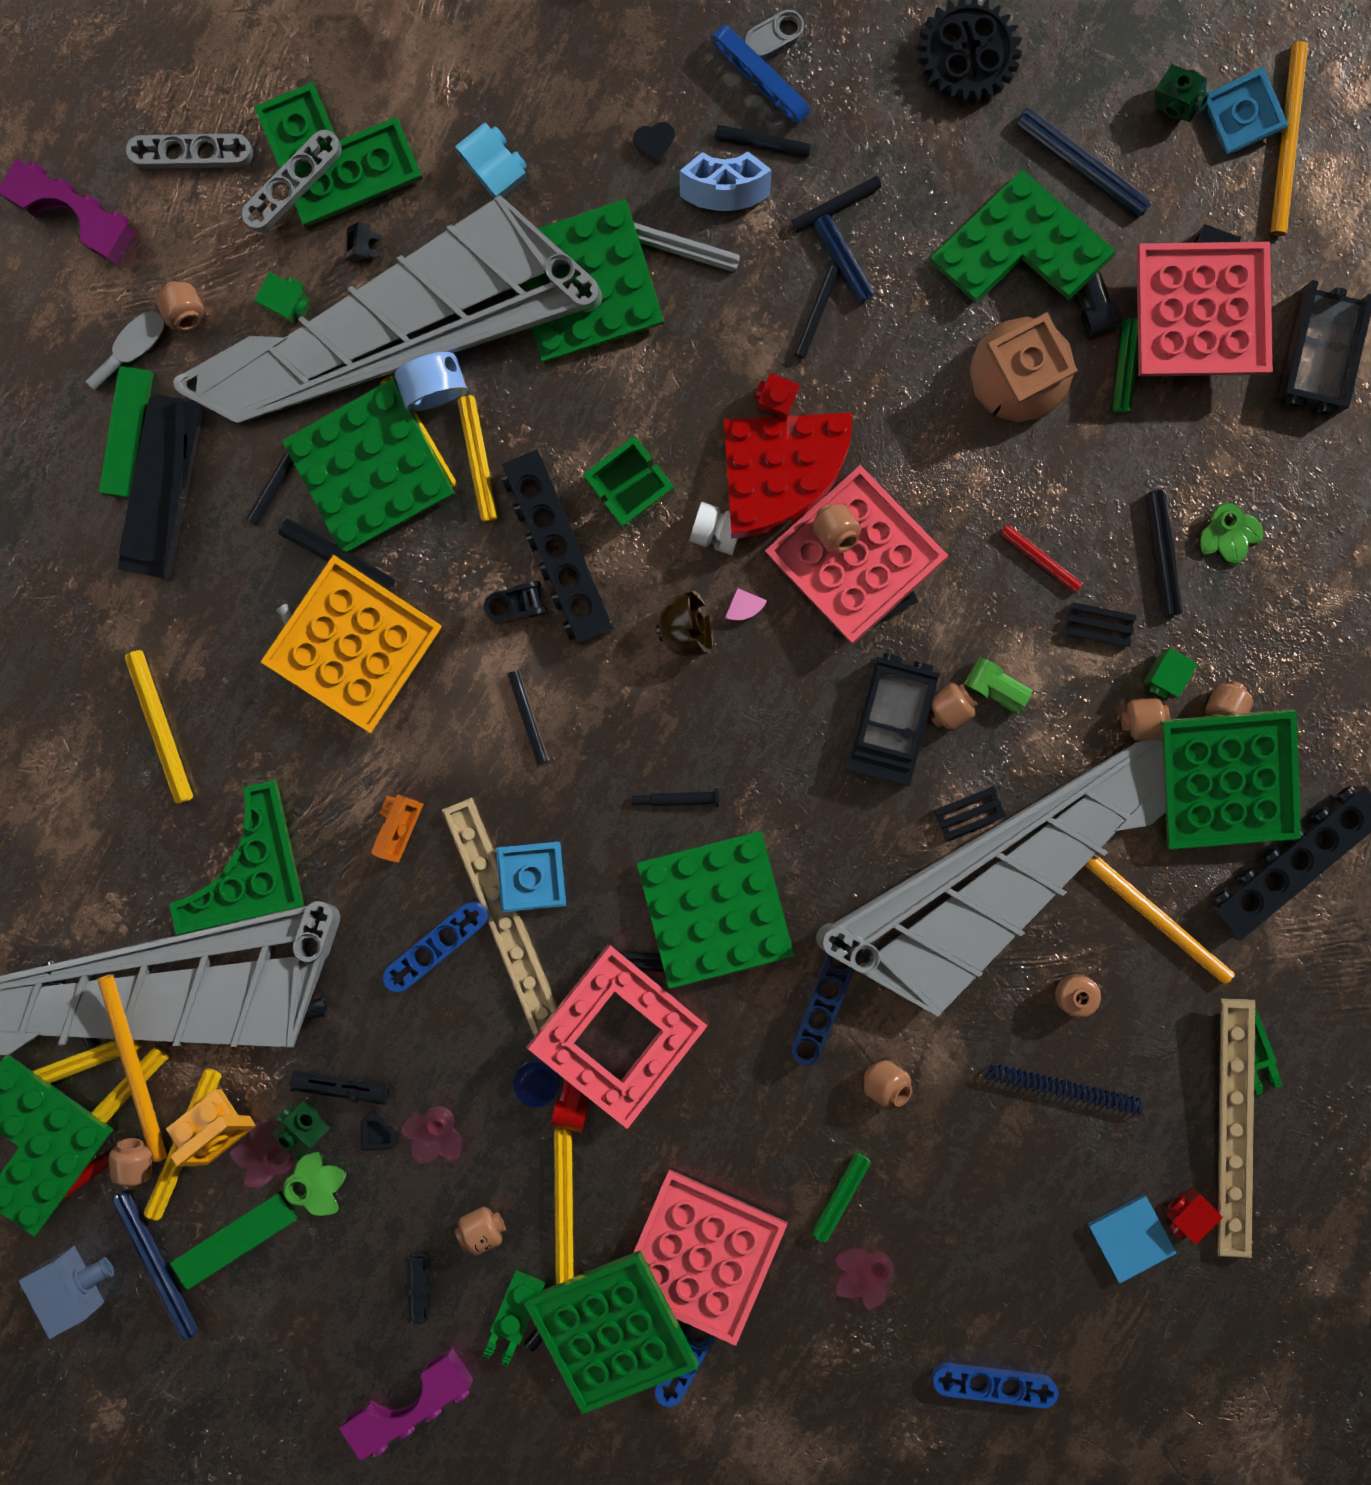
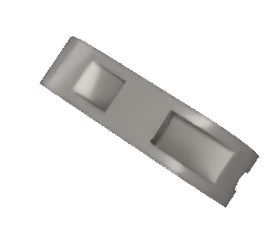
(768, 39)

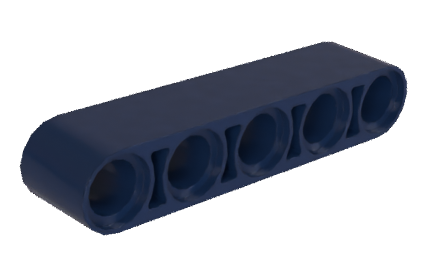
(819, 1002)

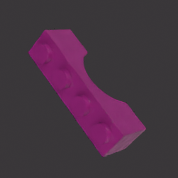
(34, 193)
(374, 1426)

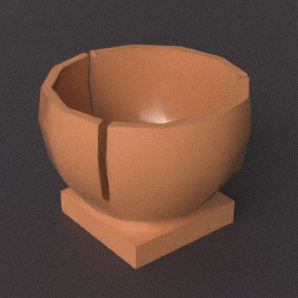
(1022, 368)

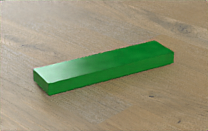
(125, 430)
(233, 1240)

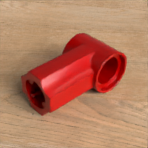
(570, 1109)

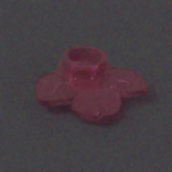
(430, 1139)
(258, 1156)
(860, 1279)

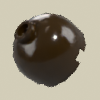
(684, 626)

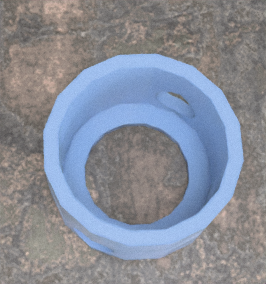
(430, 381)

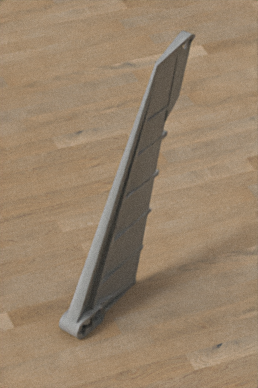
(452, 272)
(969, 929)
(213, 1005)

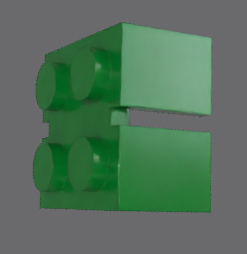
(628, 483)

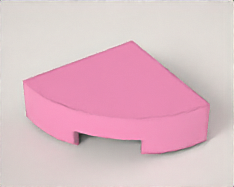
(744, 606)

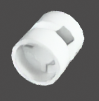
(713, 528)

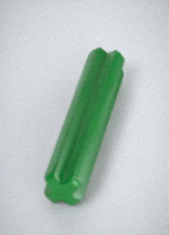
(1126, 367)
(841, 1197)

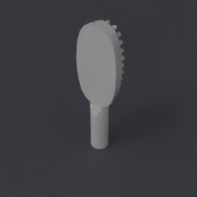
(130, 345)

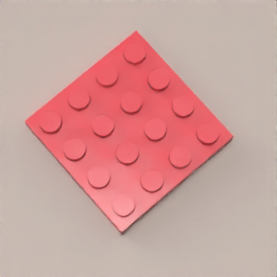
(1204, 309)
(873, 576)
(708, 1254)

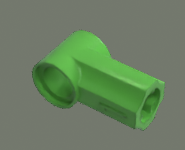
(990, 682)

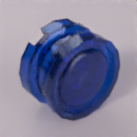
(535, 1083)

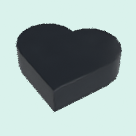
(655, 140)
(377, 1133)

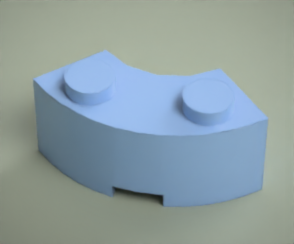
(725, 182)

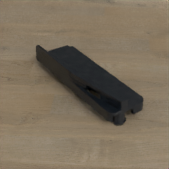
(160, 486)

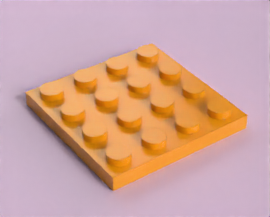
(351, 644)

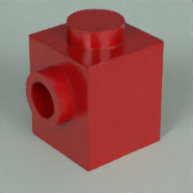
(776, 396)
(1192, 1216)

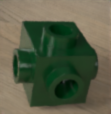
(1181, 93)
(299, 1129)

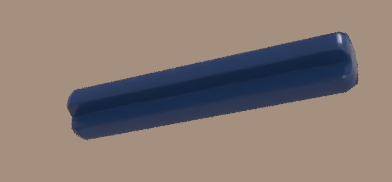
(843, 258)

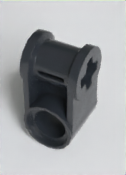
(517, 603)

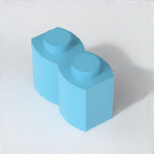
(491, 161)

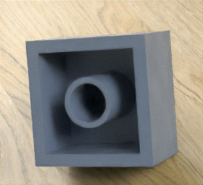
(65, 1290)

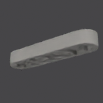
(190, 145)
(287, 177)

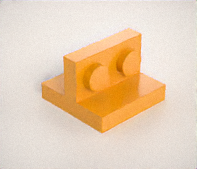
(207, 1130)

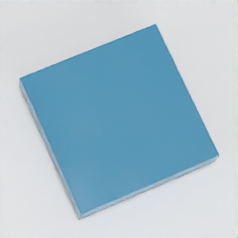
(1245, 111)
(530, 876)
(1131, 1238)

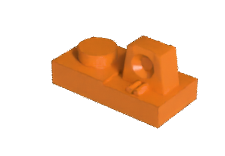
(395, 833)

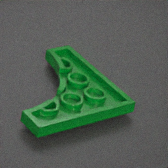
(258, 876)

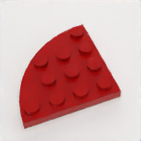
(781, 467)

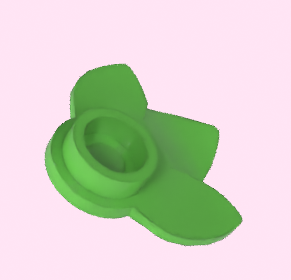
(1232, 538)
(319, 1185)

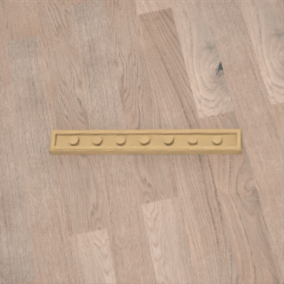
(506, 927)
(1236, 1127)

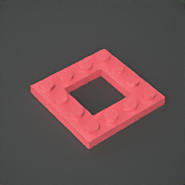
(556, 1038)

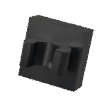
(357, 242)

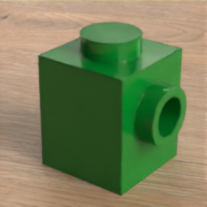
(283, 298)
(1169, 674)

